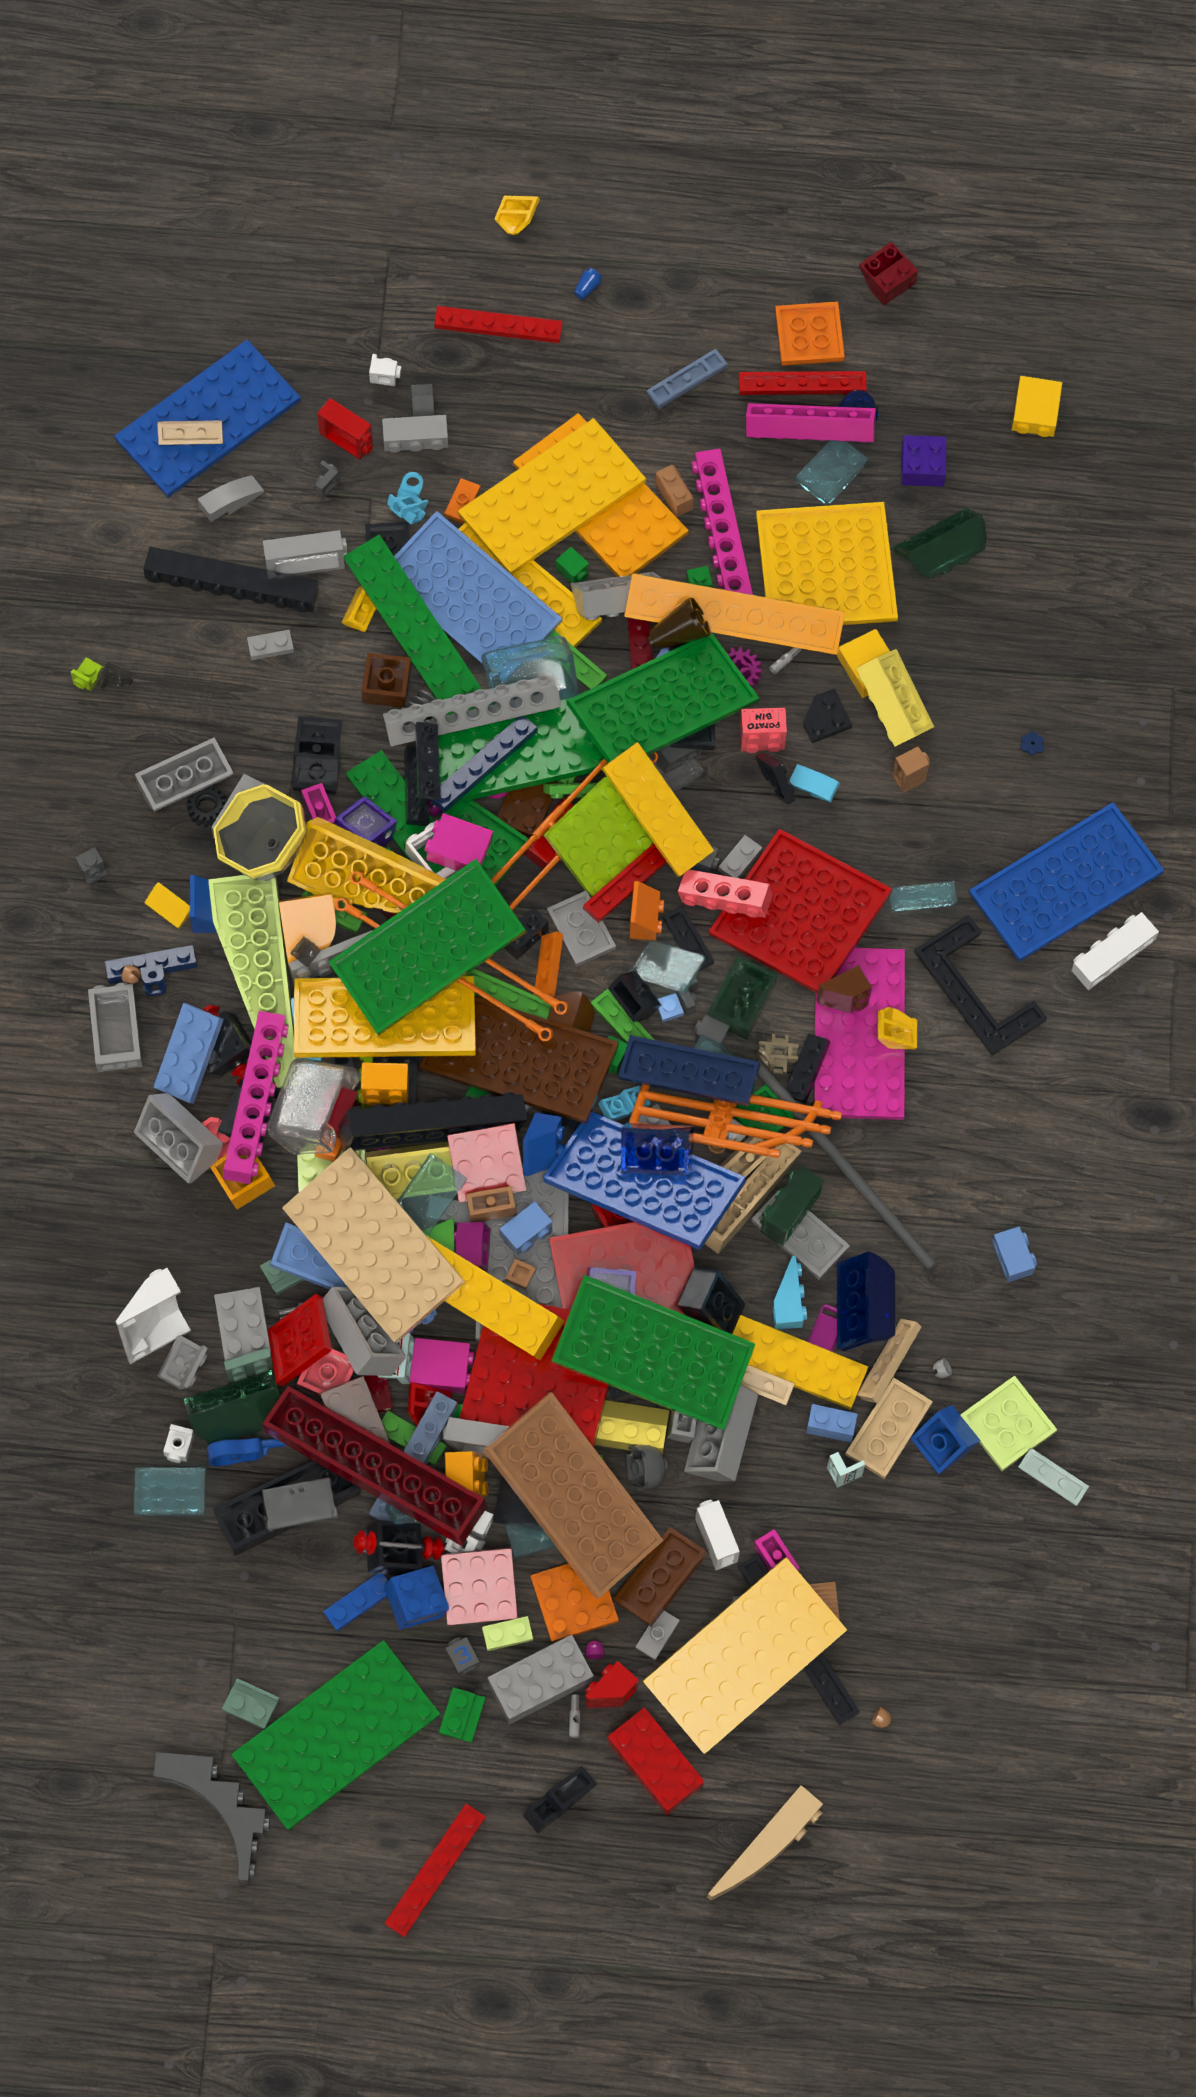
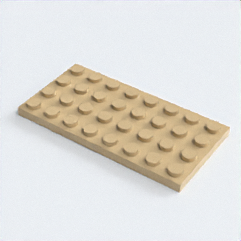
(373, 1245)

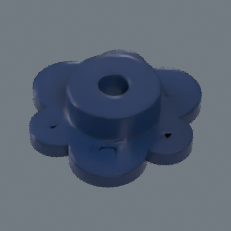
(1032, 738)

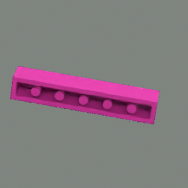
(810, 422)

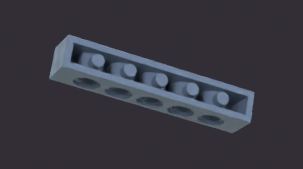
(424, 1440)

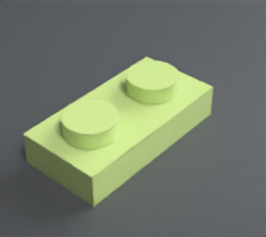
(507, 1633)

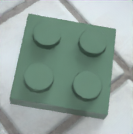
(248, 1365)

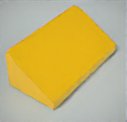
(359, 611)
(168, 905)

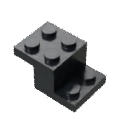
(317, 753)

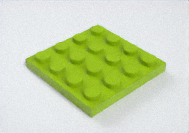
(598, 837)

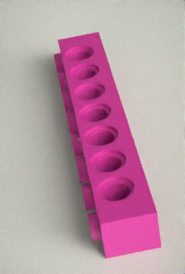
(712, 462)
(266, 1026)

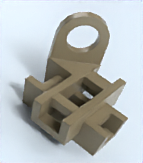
(777, 1058)

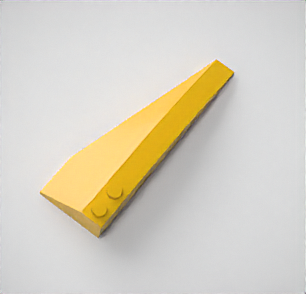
(334, 854)

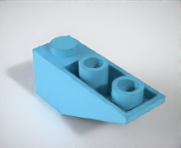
(787, 1304)

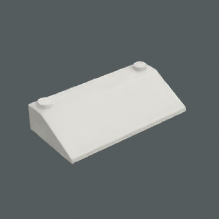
(151, 1317)

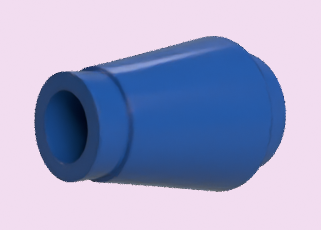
(588, 282)

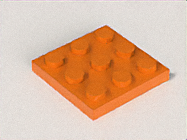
(809, 333)
(569, 1604)

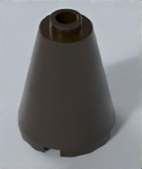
(680, 626)

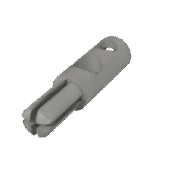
(785, 659)
(574, 1727)

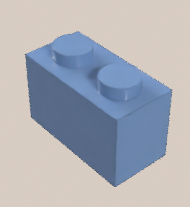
(526, 1229)
(1014, 1254)
(831, 1423)

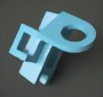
(407, 502)

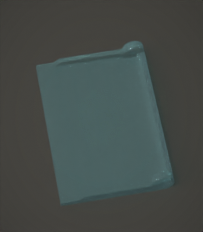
(668, 966)
(431, 1192)

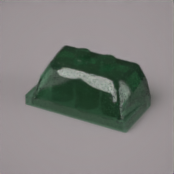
(945, 543)
(233, 1408)

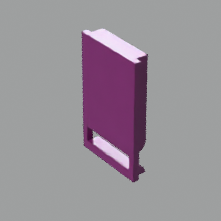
(825, 1330)

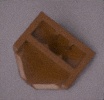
(579, 1014)

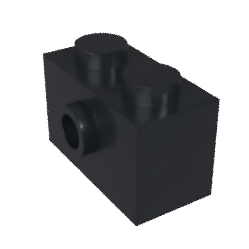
(634, 996)

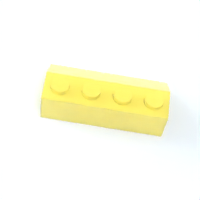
(895, 697)
(398, 1166)
(631, 1425)

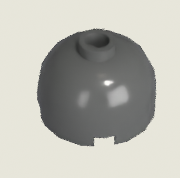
(645, 1466)

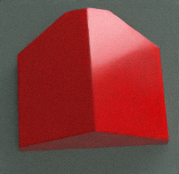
(420, 1398)

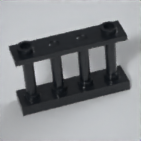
(421, 774)

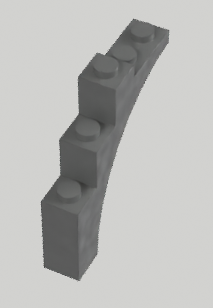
(197, 1775)

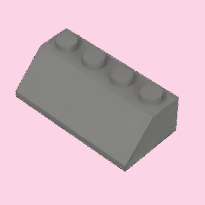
(603, 596)
(183, 774)
(177, 1136)
(717, 1452)

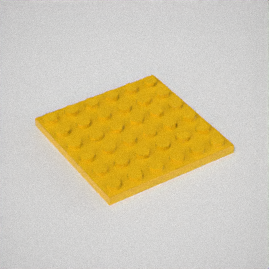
(830, 559)

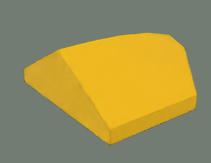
(516, 213)
(897, 1029)

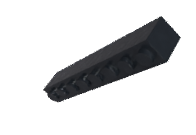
(230, 579)

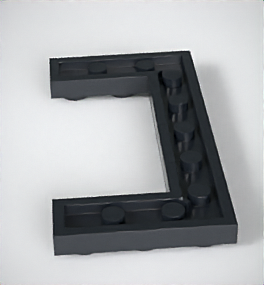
(993, 1035)

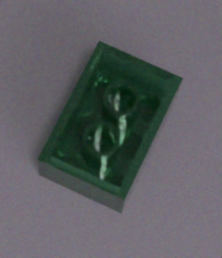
(743, 996)
(791, 1205)

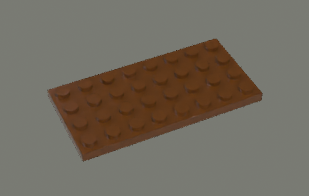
(509, 1057)

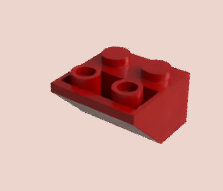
(613, 1689)

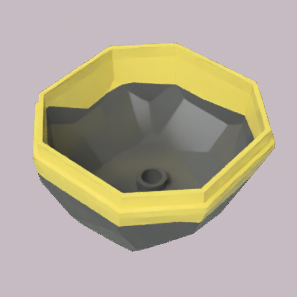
(253, 825)

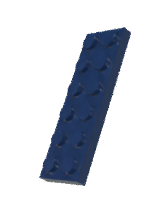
(689, 1070)

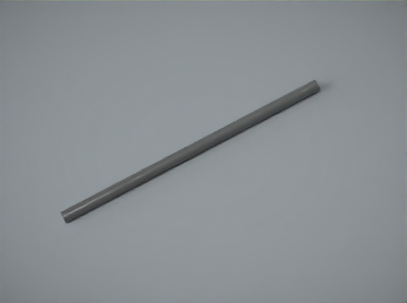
(852, 1174)

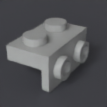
(182, 1363)

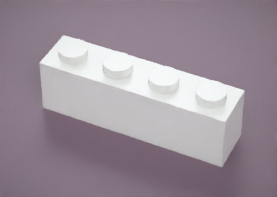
(1114, 951)

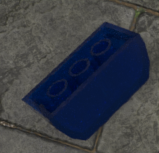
(865, 1301)

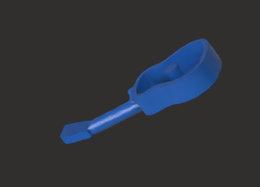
(237, 1451)

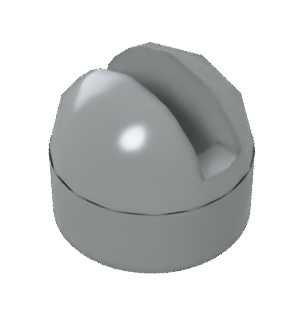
(943, 1368)

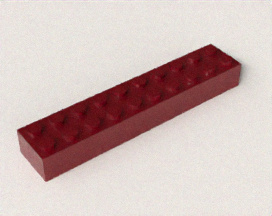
(375, 1465)

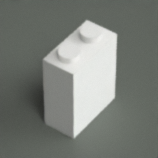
(717, 1534)

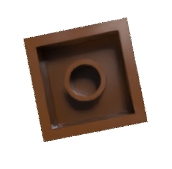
(386, 680)

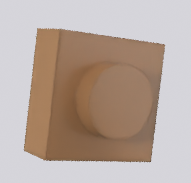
(520, 1274)

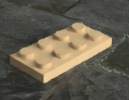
(889, 1428)

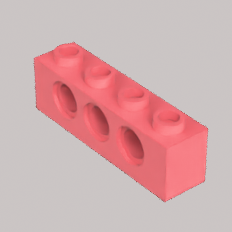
(694, 882)

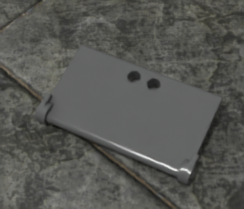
(299, 1504)

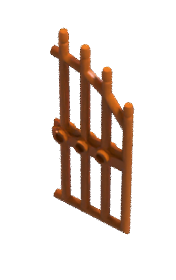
(721, 1116)

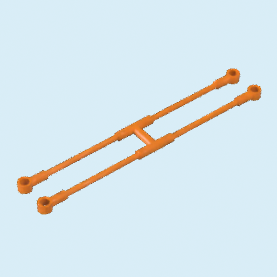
(544, 826)
(544, 996)

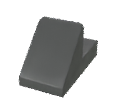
(422, 400)

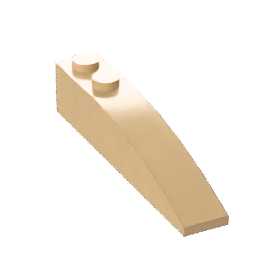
(752, 1195)
(772, 1841)

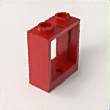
(345, 429)

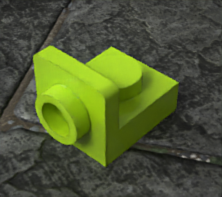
(86, 674)

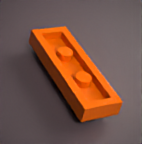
(549, 963)

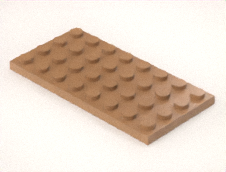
(573, 1495)

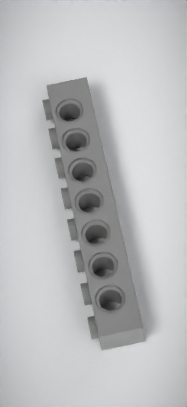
(481, 715)

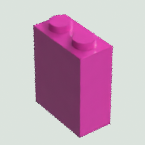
(457, 843)
(441, 1364)

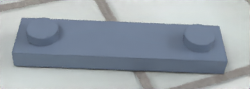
(687, 378)

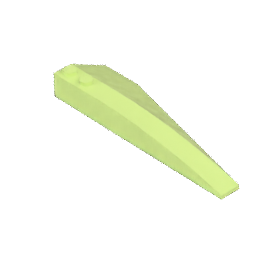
(254, 944)

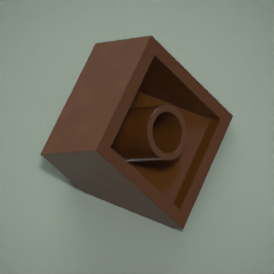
(846, 991)

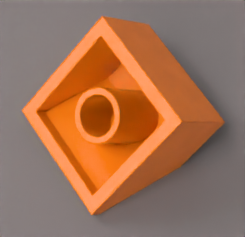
(645, 911)

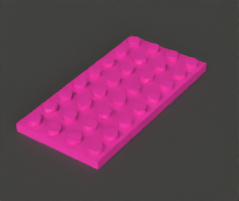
(858, 1070)

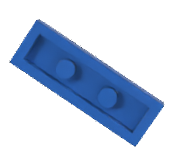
(357, 1602)

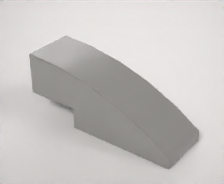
(229, 497)

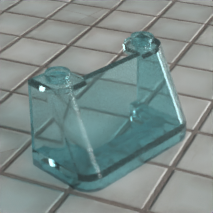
(529, 662)

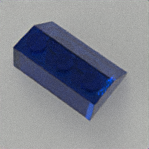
(656, 1149)

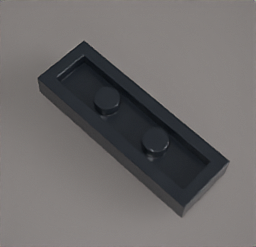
(687, 935)
(807, 1067)

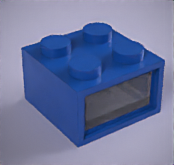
(416, 1597)

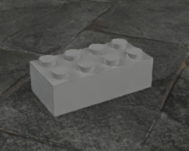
(360, 1335)
(540, 1679)

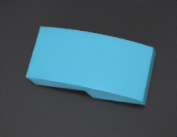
(814, 783)
(621, 1105)

